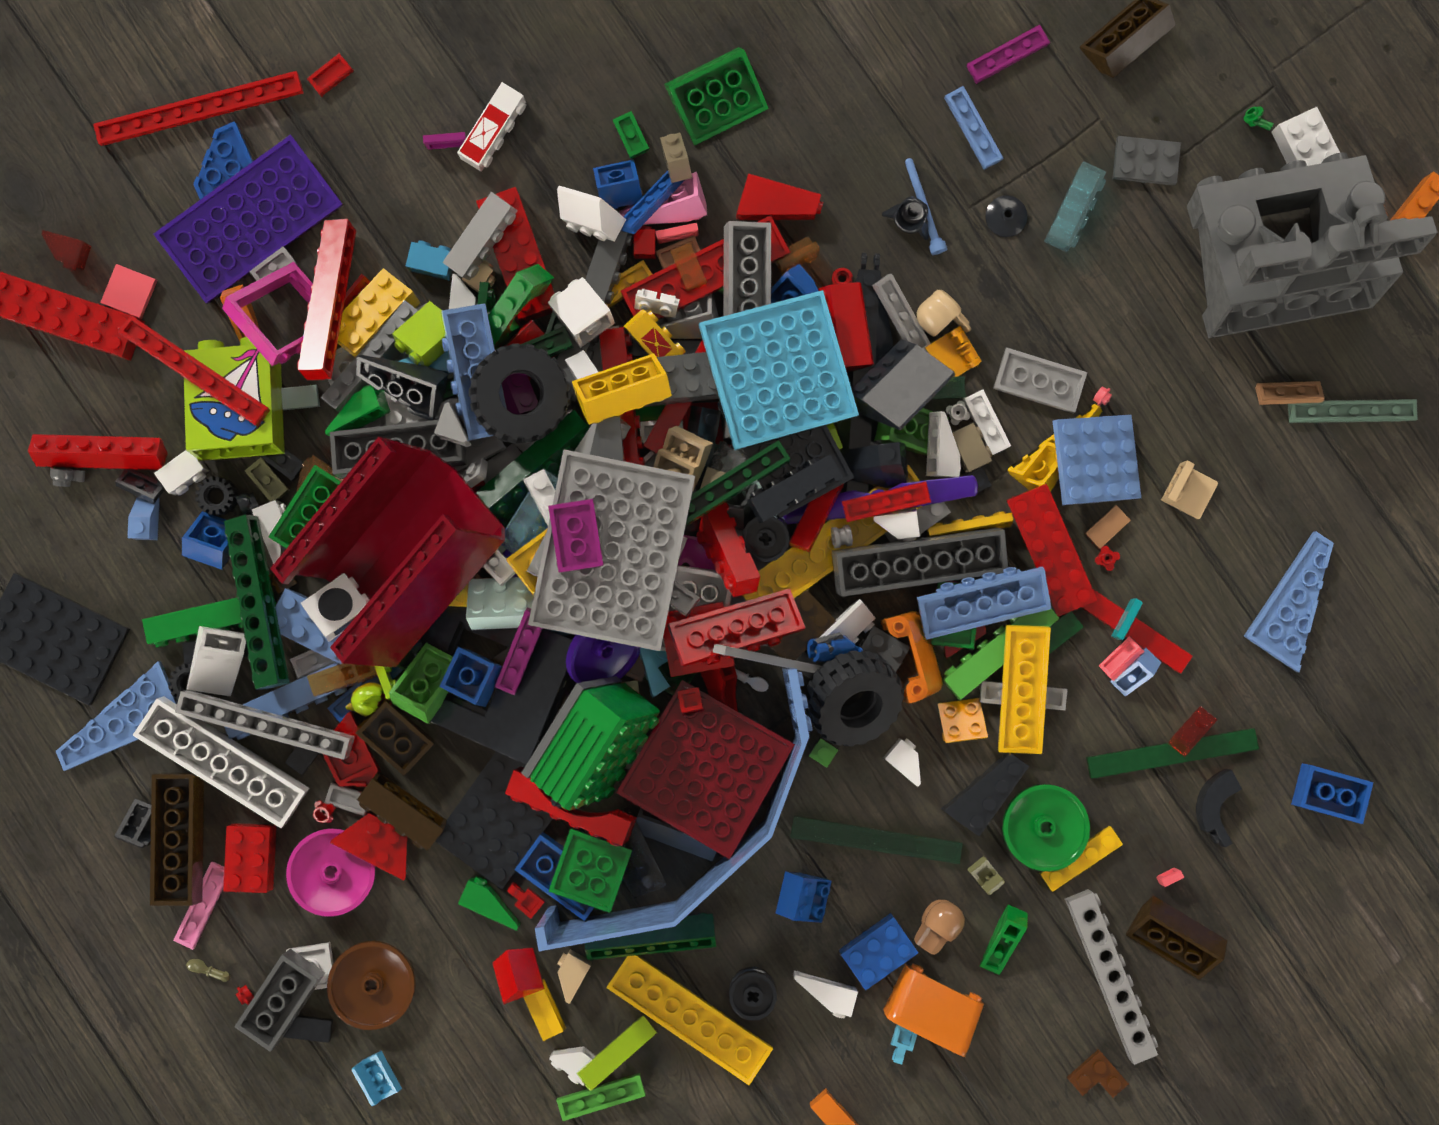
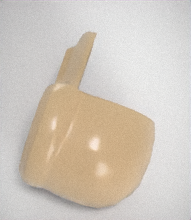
(938, 312)

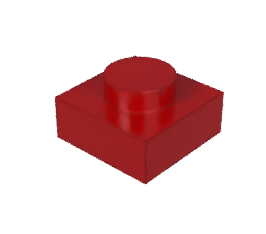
(690, 700)

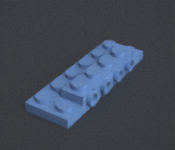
(468, 343)
(983, 601)

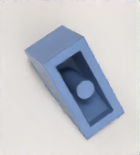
(143, 520)
(1137, 673)

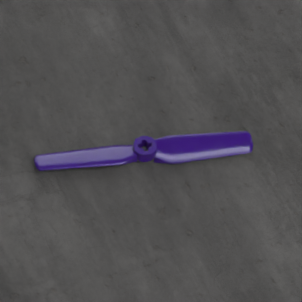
(939, 491)

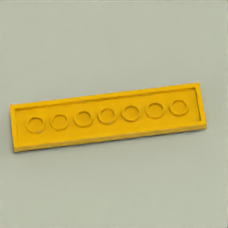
(690, 1018)

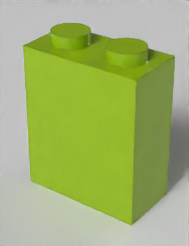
(422, 335)

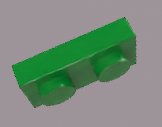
(631, 135)

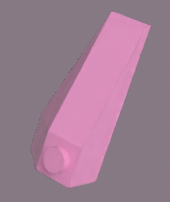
(683, 205)

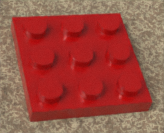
(673, 660)

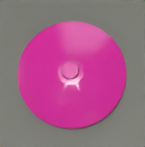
(327, 877)

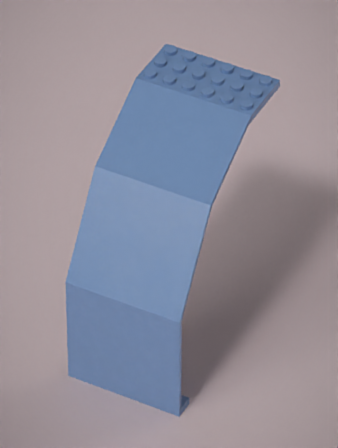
(557, 934)

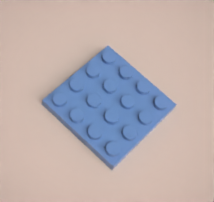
(1096, 459)

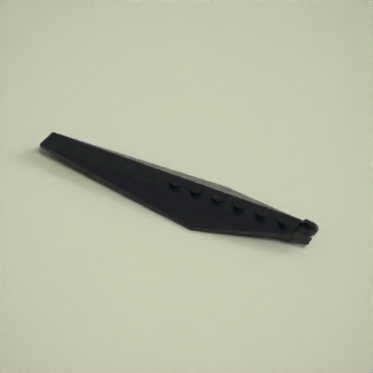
(861, 430)

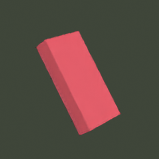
(677, 233)
(1121, 658)

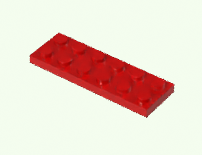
(1052, 549)

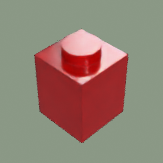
(645, 243)

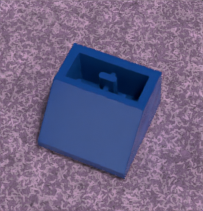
(803, 897)

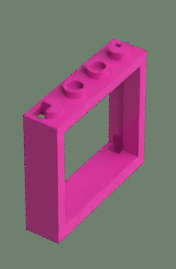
(256, 290)

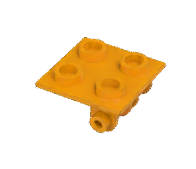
(955, 351)
(962, 720)

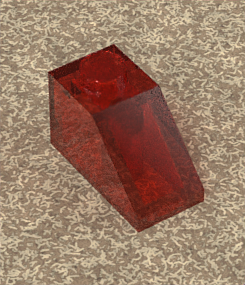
(67, 250)

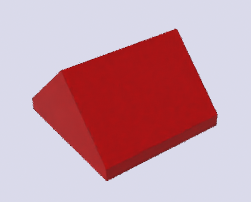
(517, 974)

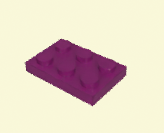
(575, 535)

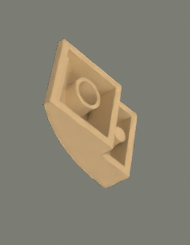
(683, 453)

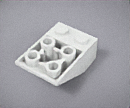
(216, 661)

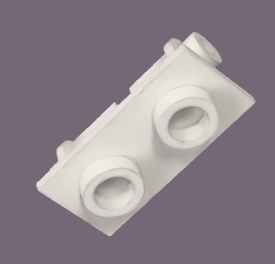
(665, 306)

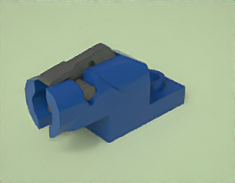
(829, 646)

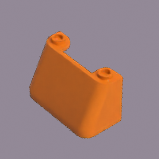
(929, 677)
(934, 1010)

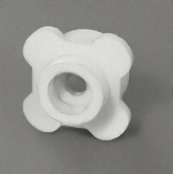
(964, 414)

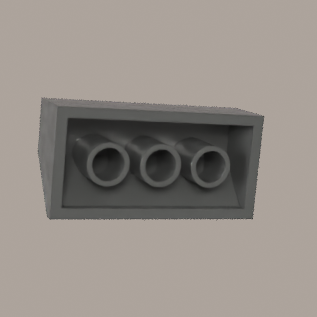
(665, 833)

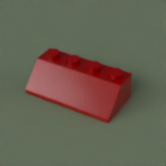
(850, 323)

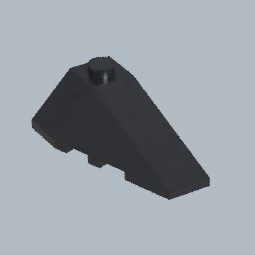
(411, 384)

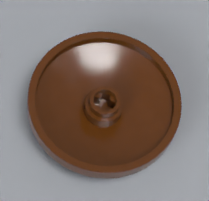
(371, 985)

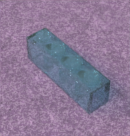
(1075, 206)
(526, 522)

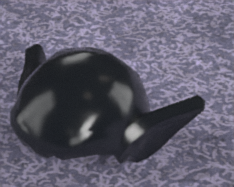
(910, 216)

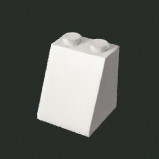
(581, 311)

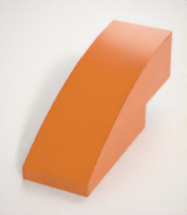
(830, 1110)

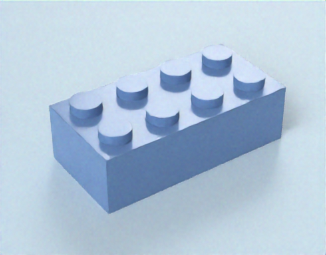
(299, 627)

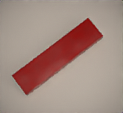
(886, 501)
(813, 520)

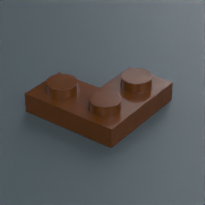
(1094, 1070)

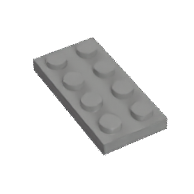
(1040, 380)

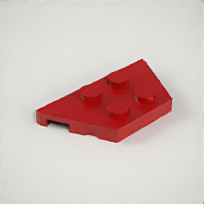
(360, 765)
(375, 844)

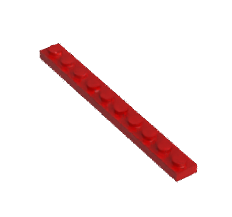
(198, 108)

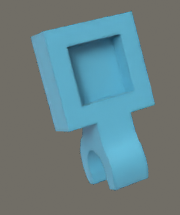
(903, 1040)

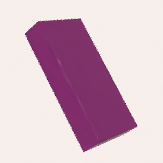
(446, 140)

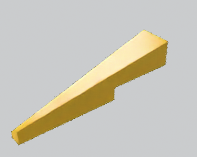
(1042, 465)

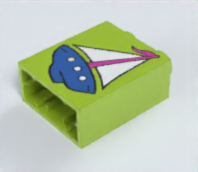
(218, 431)

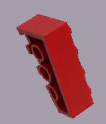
(727, 551)

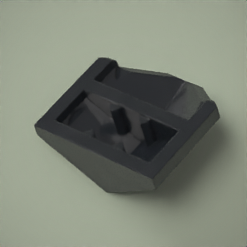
(136, 825)

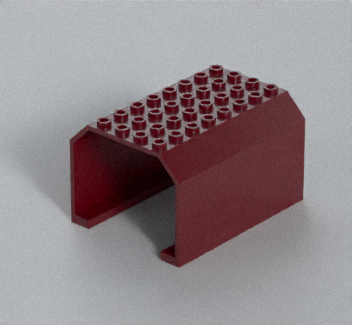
(408, 540)

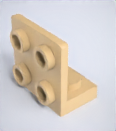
(1189, 490)

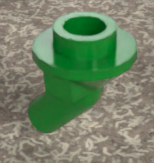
(1254, 117)

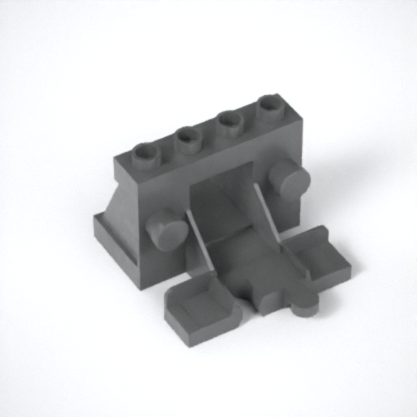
(1274, 281)

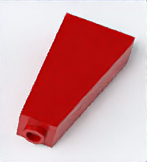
(781, 201)

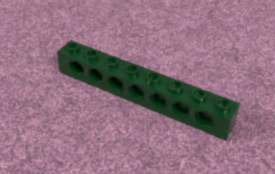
(264, 608)

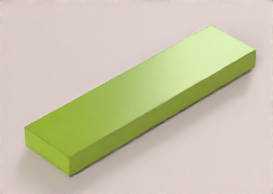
(616, 1053)

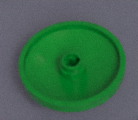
(1046, 827)

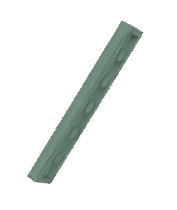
(1354, 411)

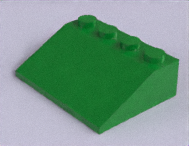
(717, 95)
(303, 506)

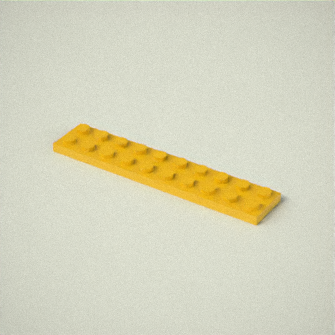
(803, 569)

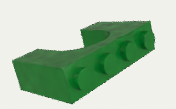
(522, 288)

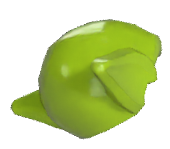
(365, 699)

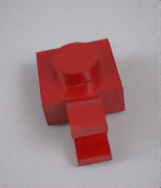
(528, 901)

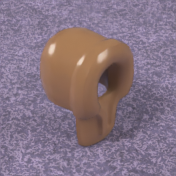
(940, 923)

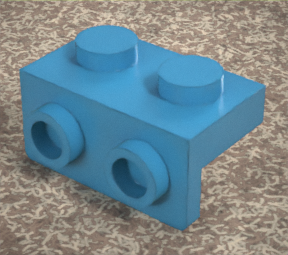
(376, 1078)

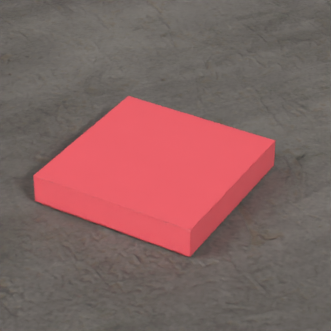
(129, 291)

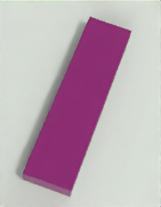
(1008, 54)
(518, 655)

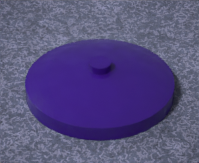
(598, 659)

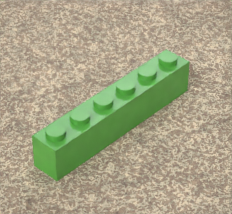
(989, 656)

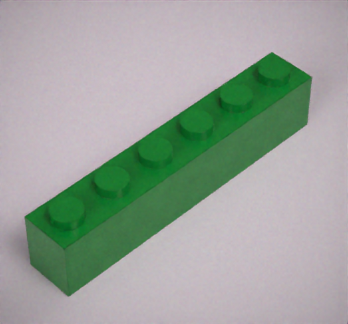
(186, 622)

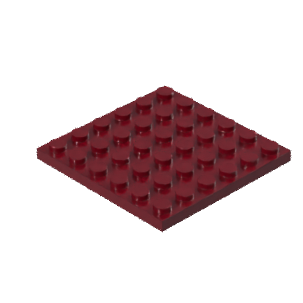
(706, 771)

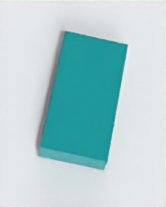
(1127, 619)

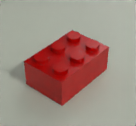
(249, 858)

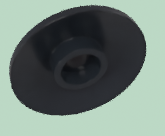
(1002, 225)

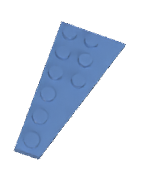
(1290, 610)
(117, 721)

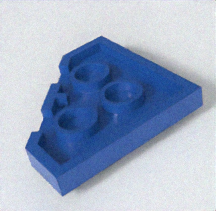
(223, 159)

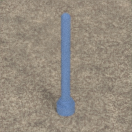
(936, 244)

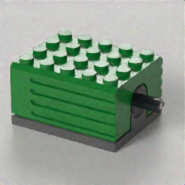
(591, 742)

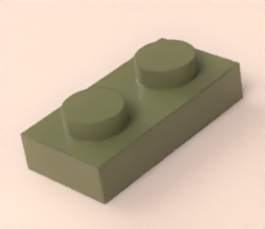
(267, 480)

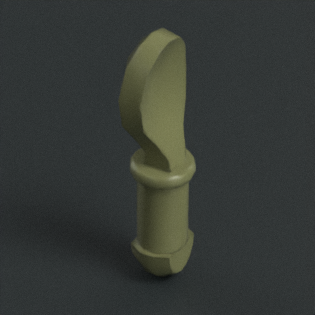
(199, 966)

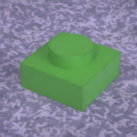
(823, 752)

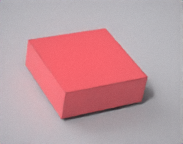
(1170, 877)

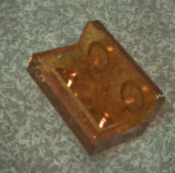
(800, 252)

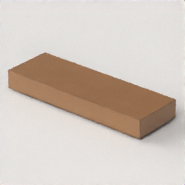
(1289, 392)

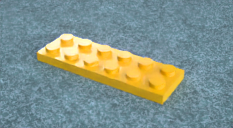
(1024, 689)

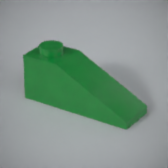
(360, 410)
(485, 901)
(1004, 939)

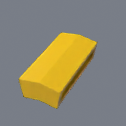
(545, 1013)

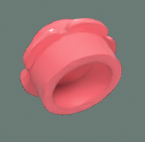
(1102, 396)

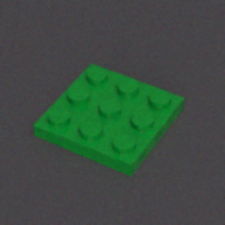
(590, 870)

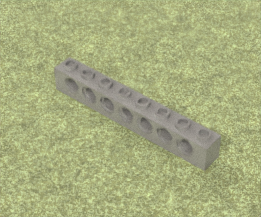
(265, 724)
(1136, 1050)

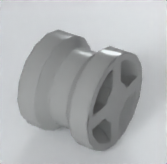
(841, 536)

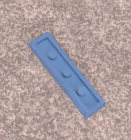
(973, 127)

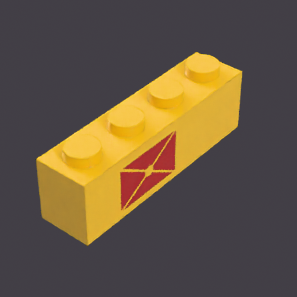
(651, 336)

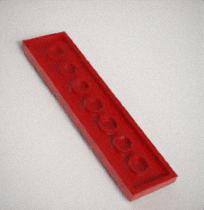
(712, 264)

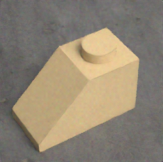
(572, 972)

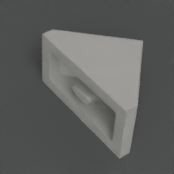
(450, 427)

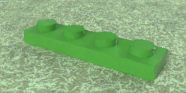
(601, 1097)

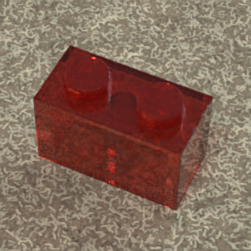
(1192, 731)

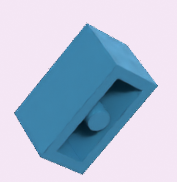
(428, 260)

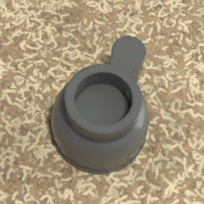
(63, 476)

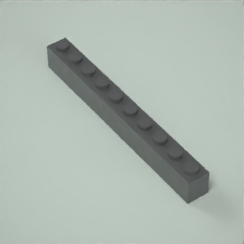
(601, 277)

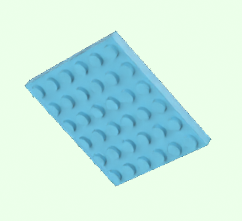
(778, 369)

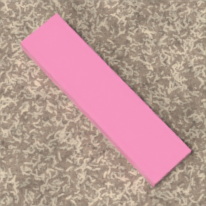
(198, 914)

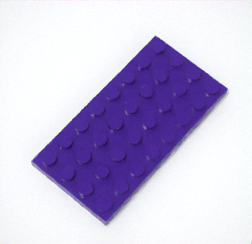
(248, 219)

